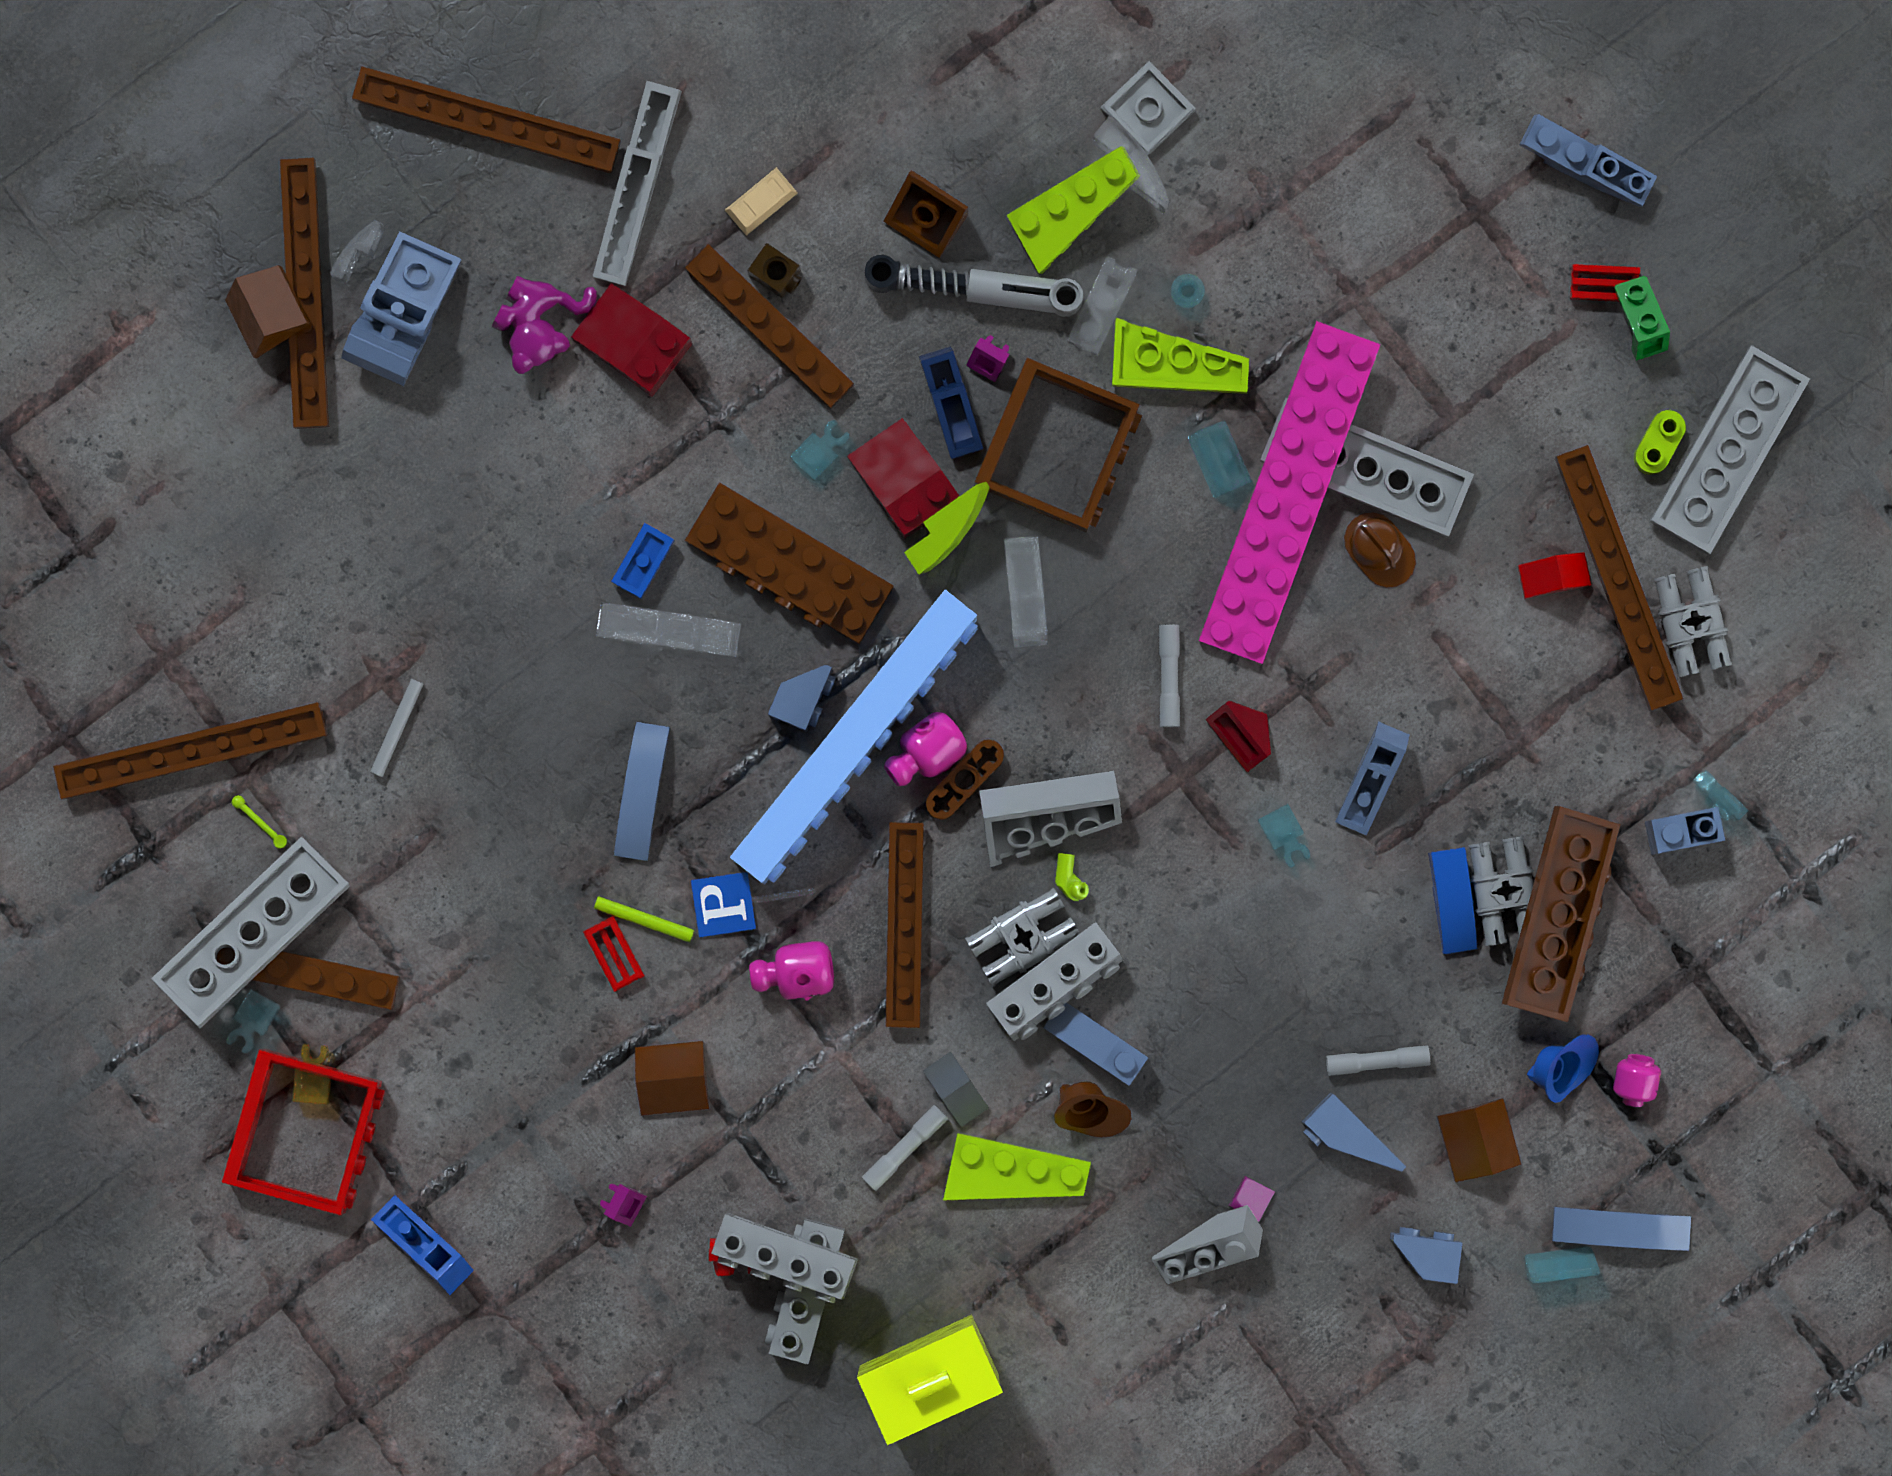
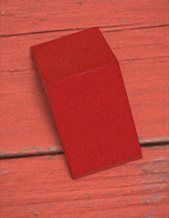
(1554, 574)

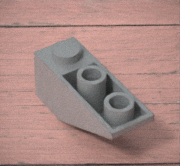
(1213, 1245)

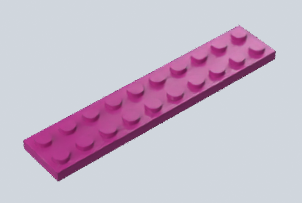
(1289, 492)

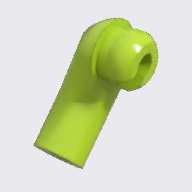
(1067, 881)

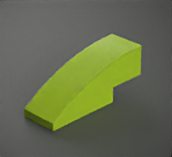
(947, 529)

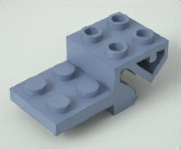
(400, 308)

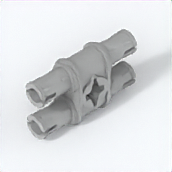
(1703, 607)
(1486, 881)
(1004, 931)

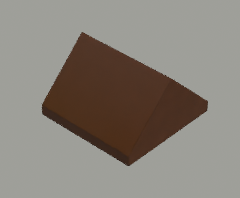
(926, 214)
(265, 309)
(671, 1078)
(1479, 1140)

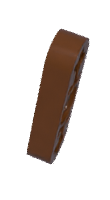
(989, 767)

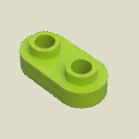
(1659, 441)

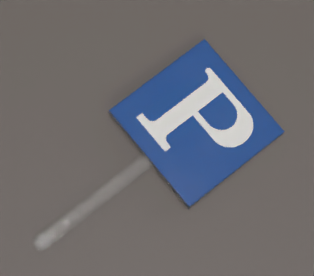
(726, 903)

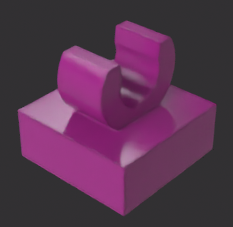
(988, 358)
(624, 1204)

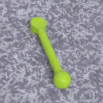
(279, 841)

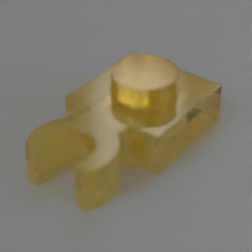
(309, 1085)

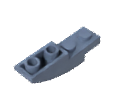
(1586, 162)

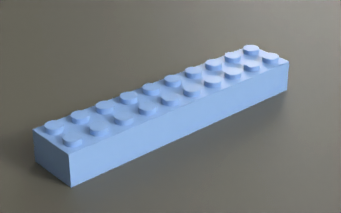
(854, 738)

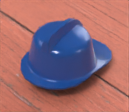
(1564, 1067)

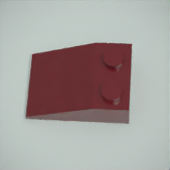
(632, 339)
(903, 477)

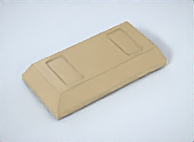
(761, 201)

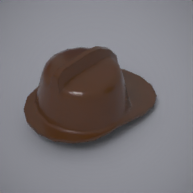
(1380, 549)
(1090, 1112)

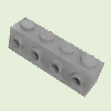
(1055, 982)
(784, 1256)
(801, 1311)

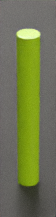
(644, 919)

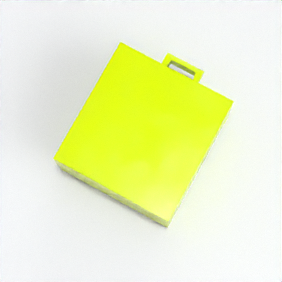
(929, 1379)

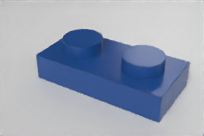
(643, 561)

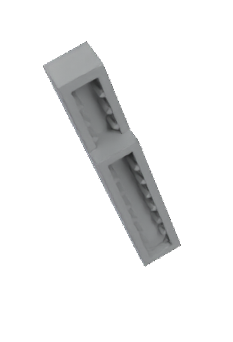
(636, 182)

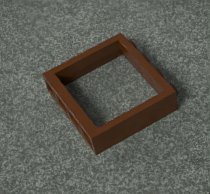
(1116, 454)

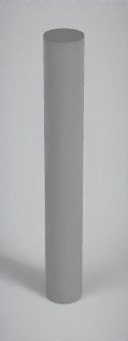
(396, 727)

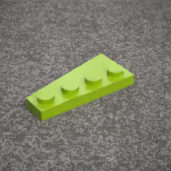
(1063, 212)
(1173, 363)
(1003, 1170)

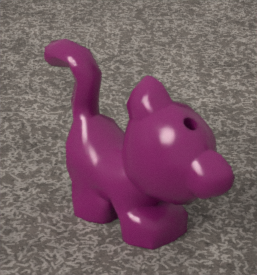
(535, 339)

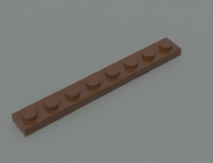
(486, 120)
(305, 277)
(1618, 578)
(190, 751)

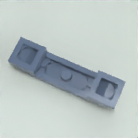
(641, 791)
(1621, 1229)

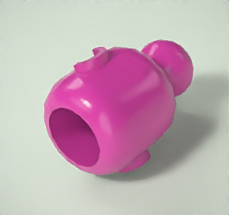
(927, 748)
(798, 971)

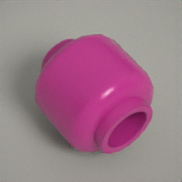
(1637, 1080)

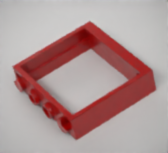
(249, 1119)

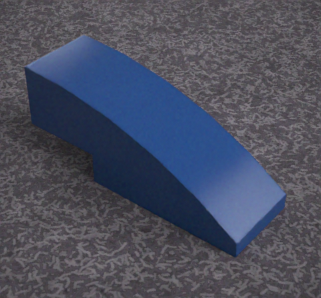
(1453, 900)

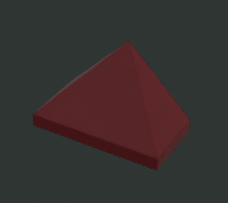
(1243, 732)

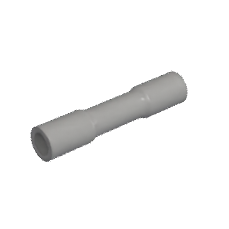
(1169, 652)
(1399, 1058)
(920, 1132)

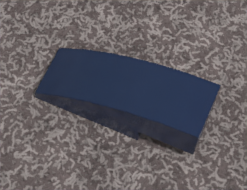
(951, 402)

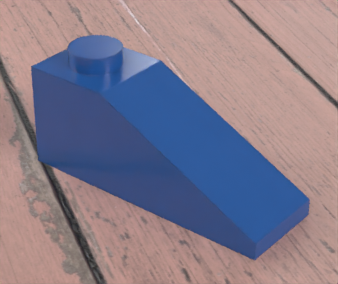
(422, 1245)

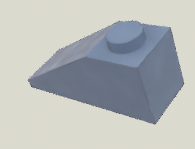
(1373, 778)
(1097, 1044)
(1341, 1130)

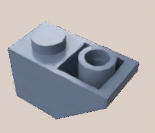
(799, 698)
(1684, 830)
(1430, 1257)

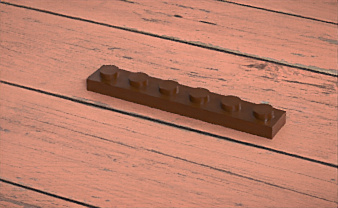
(769, 326)
(904, 925)
(325, 978)

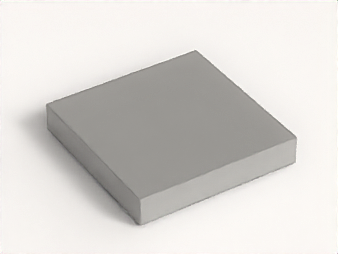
(1148, 107)

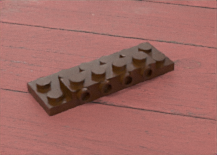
(788, 564)
(1561, 914)

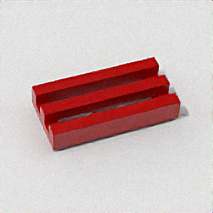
(1634, 272)
(627, 979)

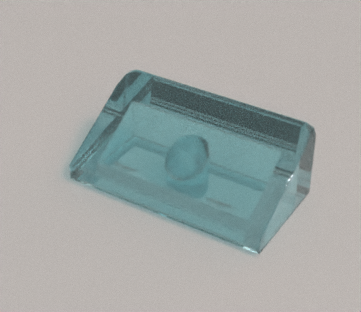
(1219, 459)
(1560, 1265)

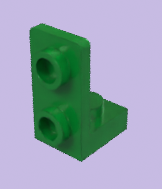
(1644, 317)

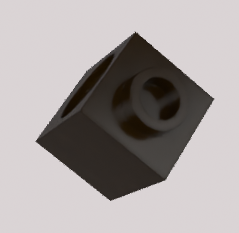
(765, 260)

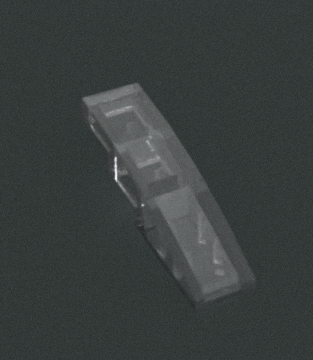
(668, 629)

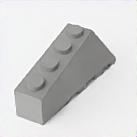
(1047, 812)

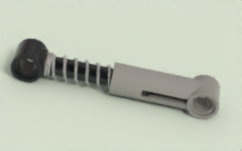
(979, 286)

